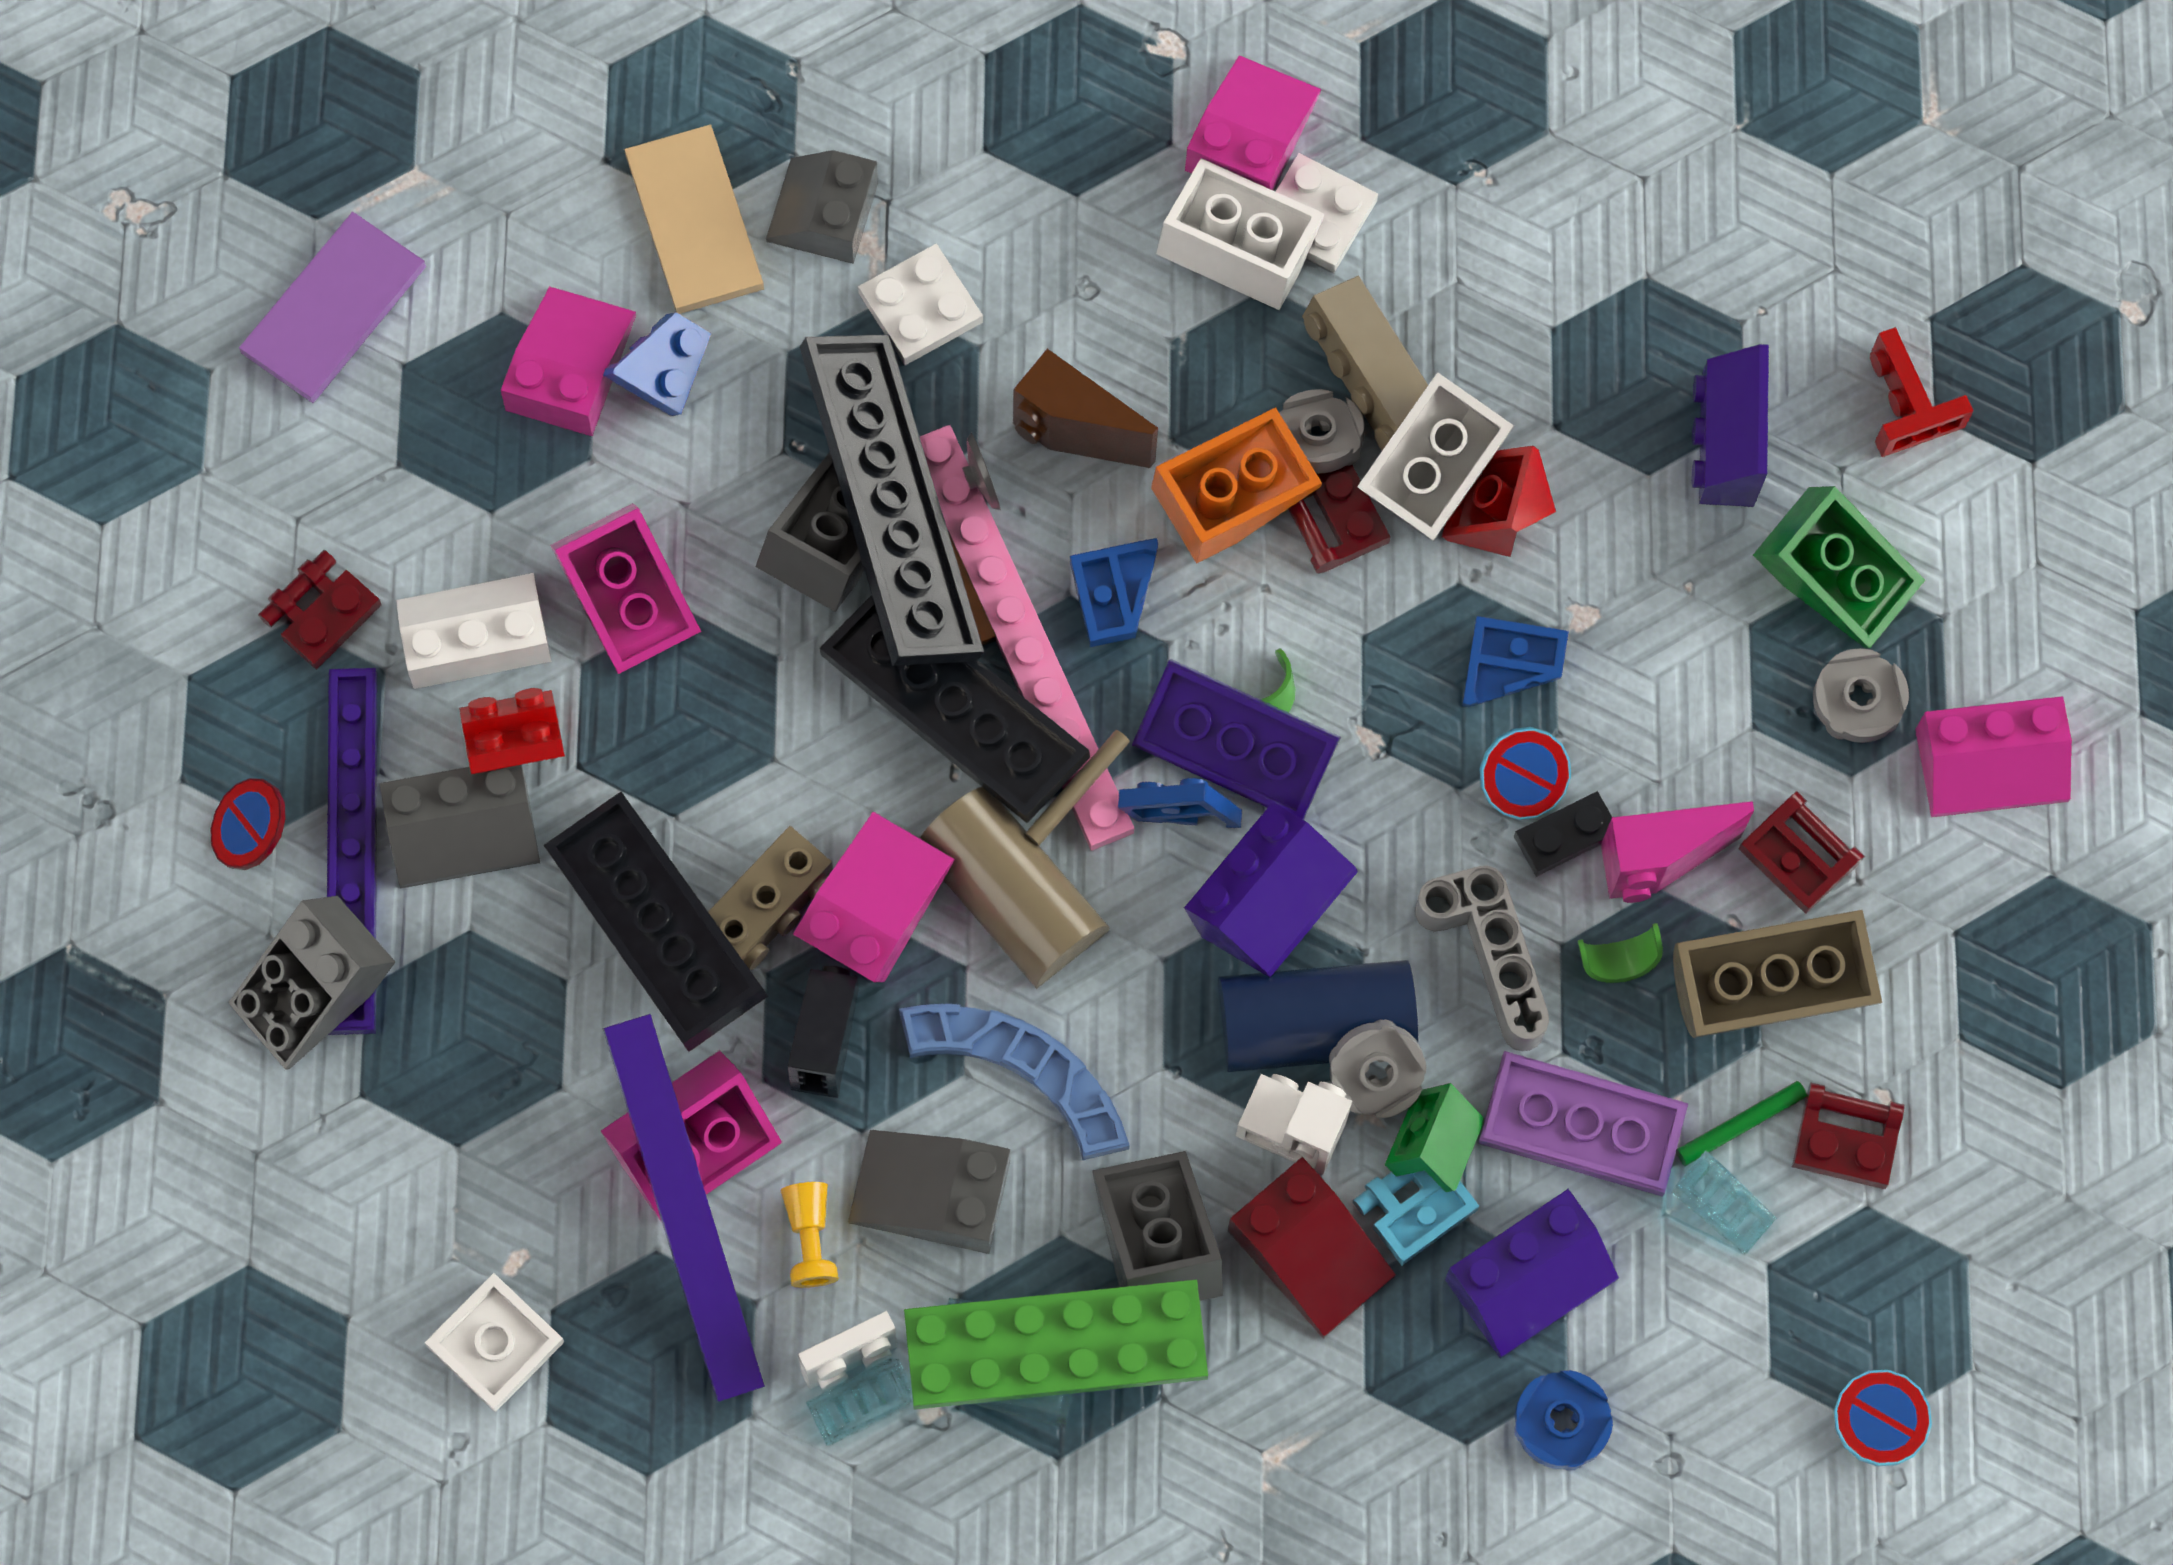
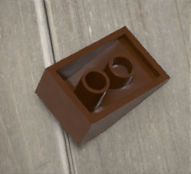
(1078, 416)

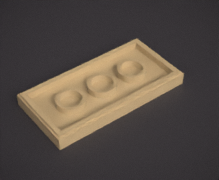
(694, 219)

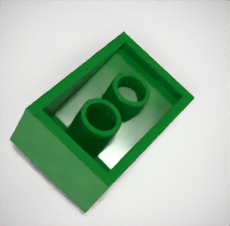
(1839, 564)

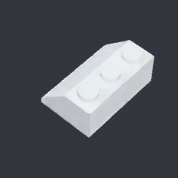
(1239, 233)
(1435, 456)
(473, 631)

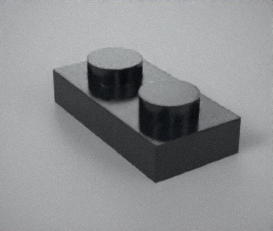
(1564, 833)

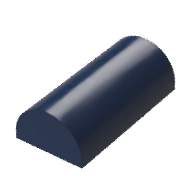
(1306, 1012)

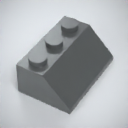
(459, 824)

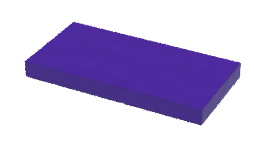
(1235, 740)

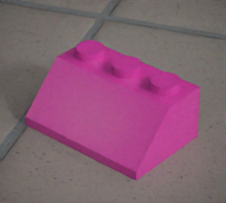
(1996, 756)
(721, 1122)

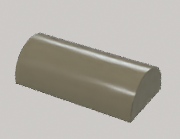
(1013, 886)
(1775, 974)

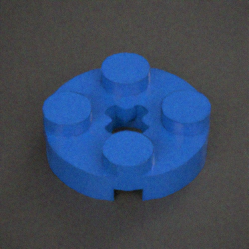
(1590, 1413)

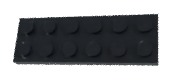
(963, 715)
(655, 921)

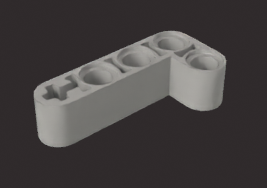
(1492, 958)

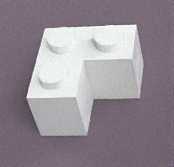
(1295, 1121)

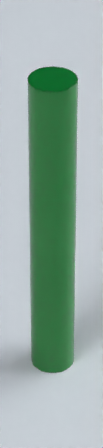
(1741, 1123)

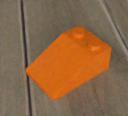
(1234, 484)

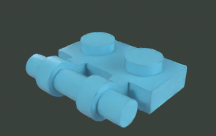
(1418, 1220)

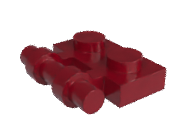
(329, 619)

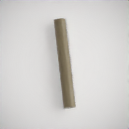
(1077, 787)

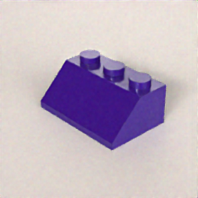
(1732, 427)
(1270, 890)
(1533, 1273)

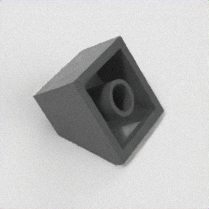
(825, 204)

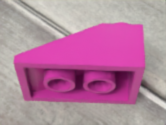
(1253, 123)
(563, 360)
(626, 587)
(1658, 848)
(874, 898)

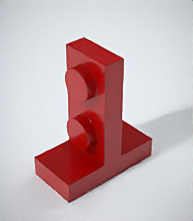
(1909, 399)

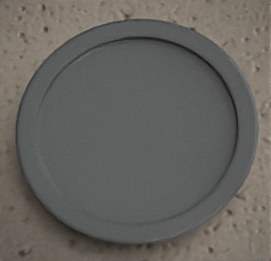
(978, 475)

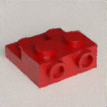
(511, 730)

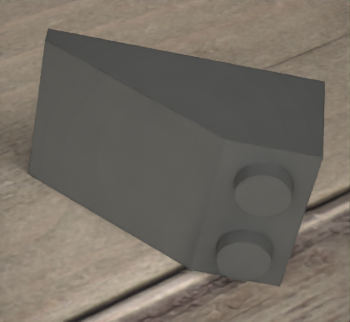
(814, 541)
(931, 1188)
(1158, 1224)

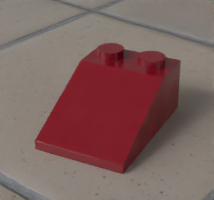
(1311, 1247)

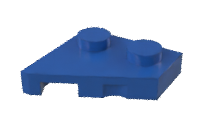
(1113, 589)
(1178, 803)

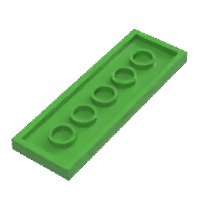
(1055, 1344)

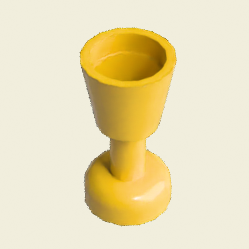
(807, 1216)

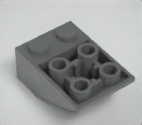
(310, 978)

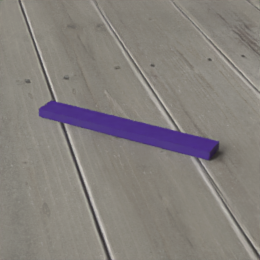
(353, 809)
(683, 1207)

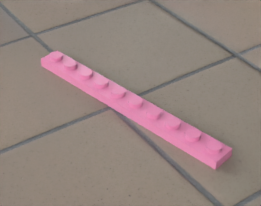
(1018, 626)

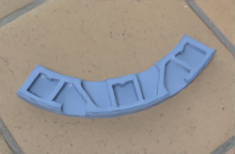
(1028, 1053)

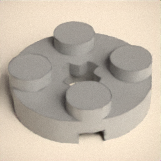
(1342, 419)
(1876, 675)
(1380, 1043)

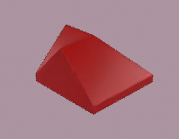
(1502, 502)

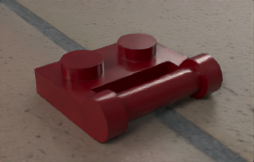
(1349, 517)
(1791, 861)
(1846, 1151)

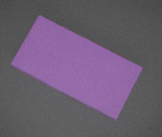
(332, 307)
(1583, 1123)

